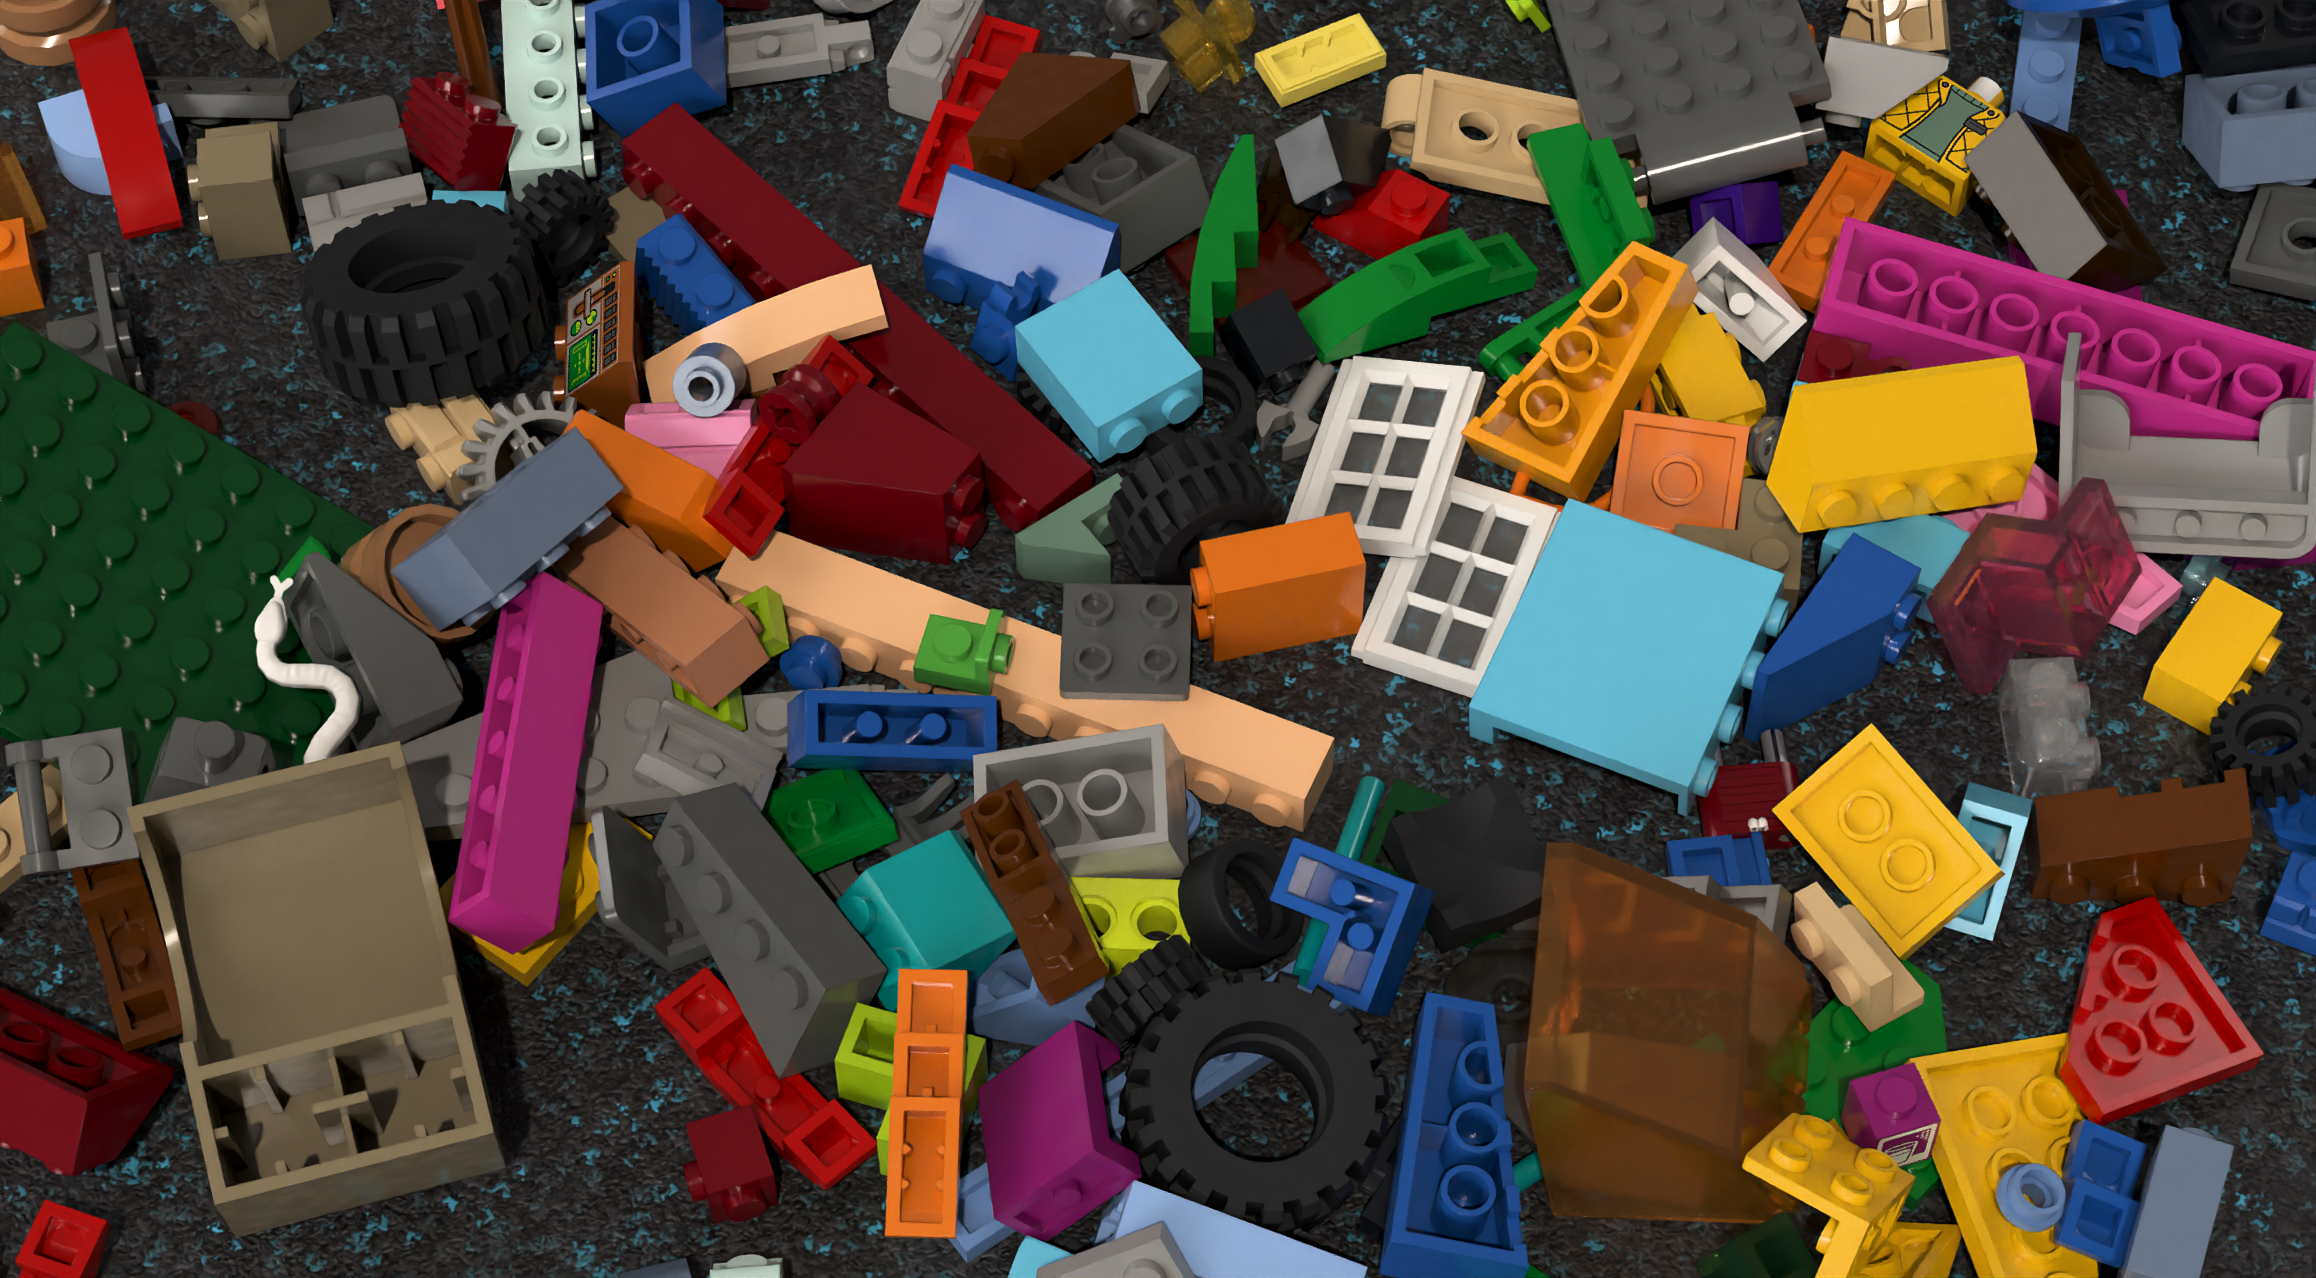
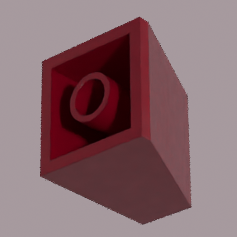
(884, 483)

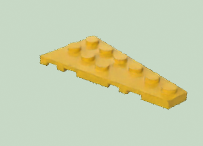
(2000, 1112)

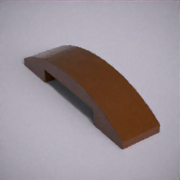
(130, 952)

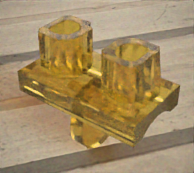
(1207, 41)

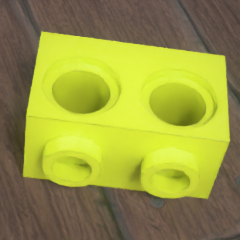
(1127, 911)

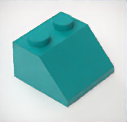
(928, 912)

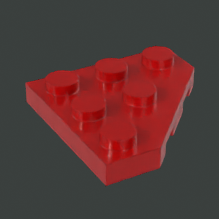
(2147, 1019)

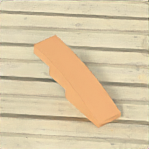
(779, 330)

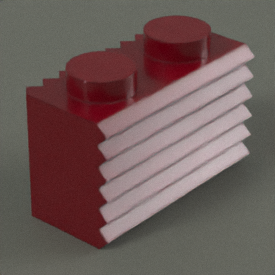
(457, 132)

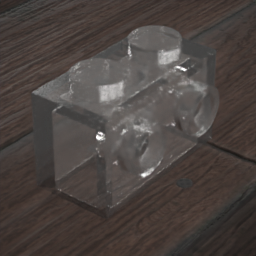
(2046, 727)

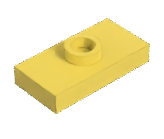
(1320, 60)

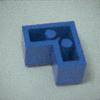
(1370, 918)

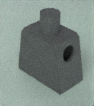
(205, 756)

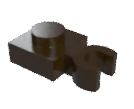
(1279, 204)

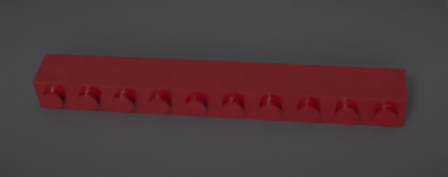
(781, 249)

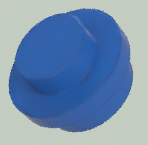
(812, 663)

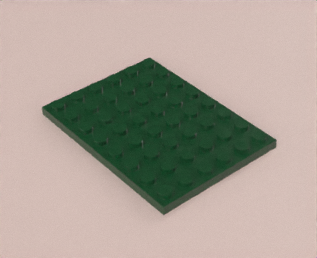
(141, 565)

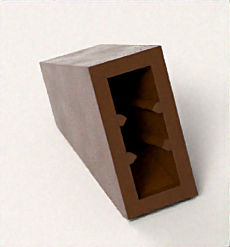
(1050, 115)

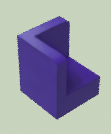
(1745, 209)

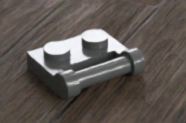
(96, 798)

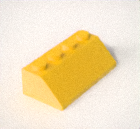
(1904, 444)

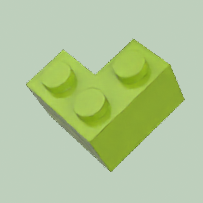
(866, 1068)

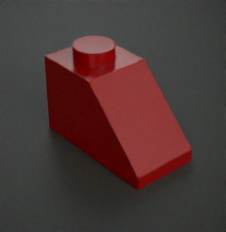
(1390, 216)

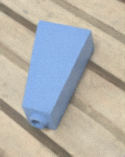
(1216, 1242)

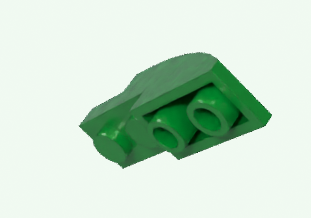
(1403, 290)

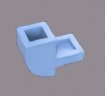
(76, 144)

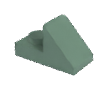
(1071, 540)

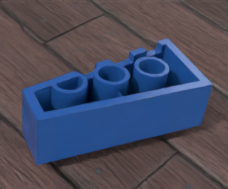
(1453, 1168)

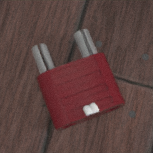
(1747, 793)

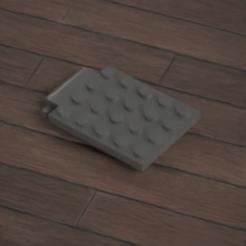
(1694, 86)

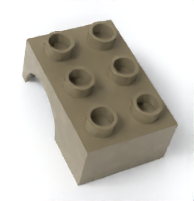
(316, 990)

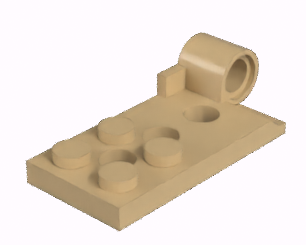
(1431, 108)

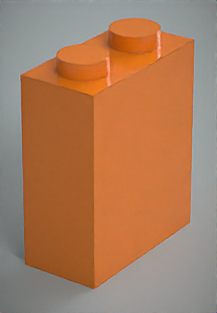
(1279, 587)

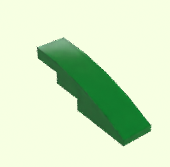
(1225, 243)

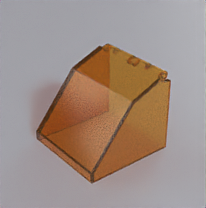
(1658, 1046)

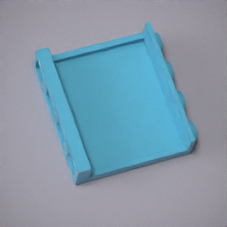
(1631, 651)

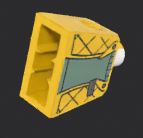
(1931, 135)

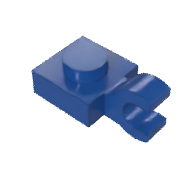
(995, 328)

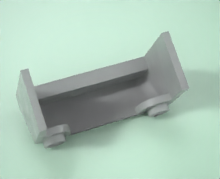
(2194, 491)

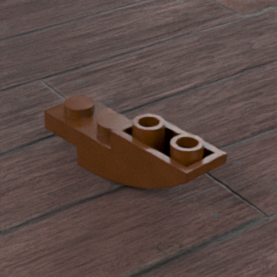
(1035, 892)

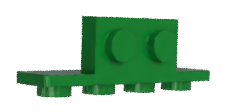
(1590, 197)

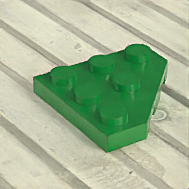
(1846, 1051)

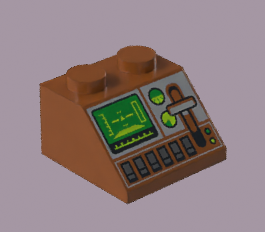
(603, 346)

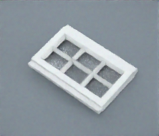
(1389, 450)
(1449, 609)

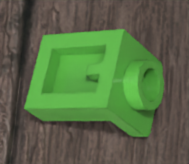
(964, 653)

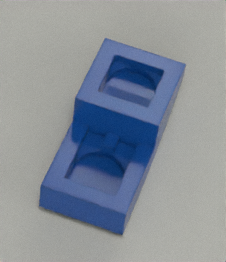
(2099, 1193)

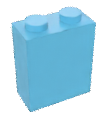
(1109, 366)

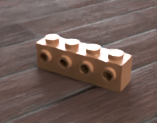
(664, 610)

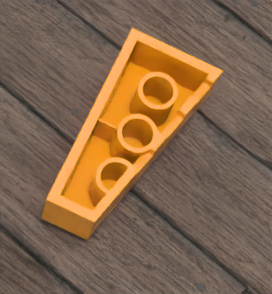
(1570, 399)

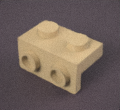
(1853, 959)

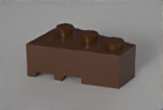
(2140, 845)

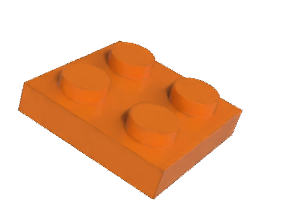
(1678, 471)

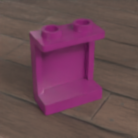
(1051, 1135)

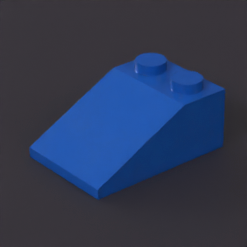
(1837, 637)

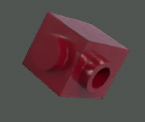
(730, 1166)

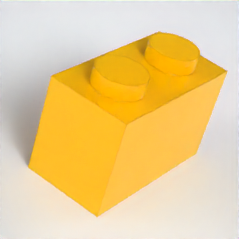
(2214, 655)

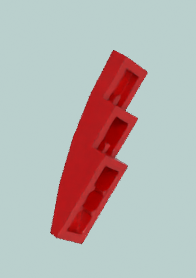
(973, 86)

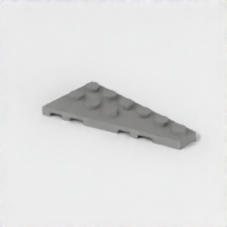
(615, 730)

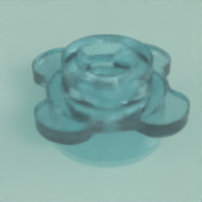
(2200, 574)

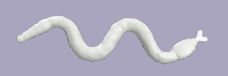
(269, 632)

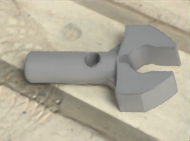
(1295, 413)

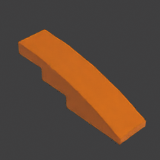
(927, 1104)

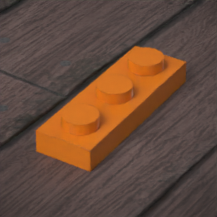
(1850, 190)

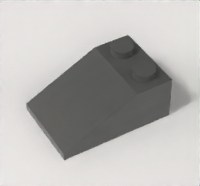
(1141, 186)
(395, 666)

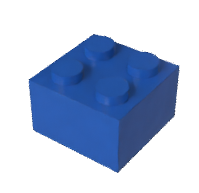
(651, 56)

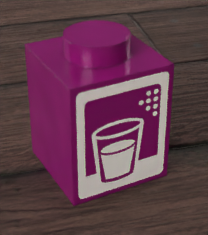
(1892, 1114)

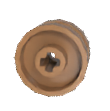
(40, 29)
(385, 547)

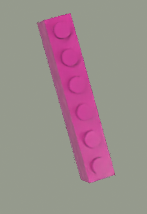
(527, 765)

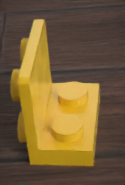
(1850, 1184)

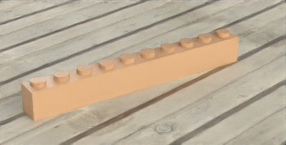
(878, 625)

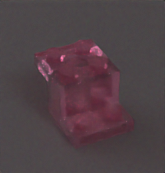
(2034, 585)

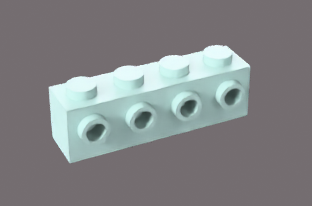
(545, 90)

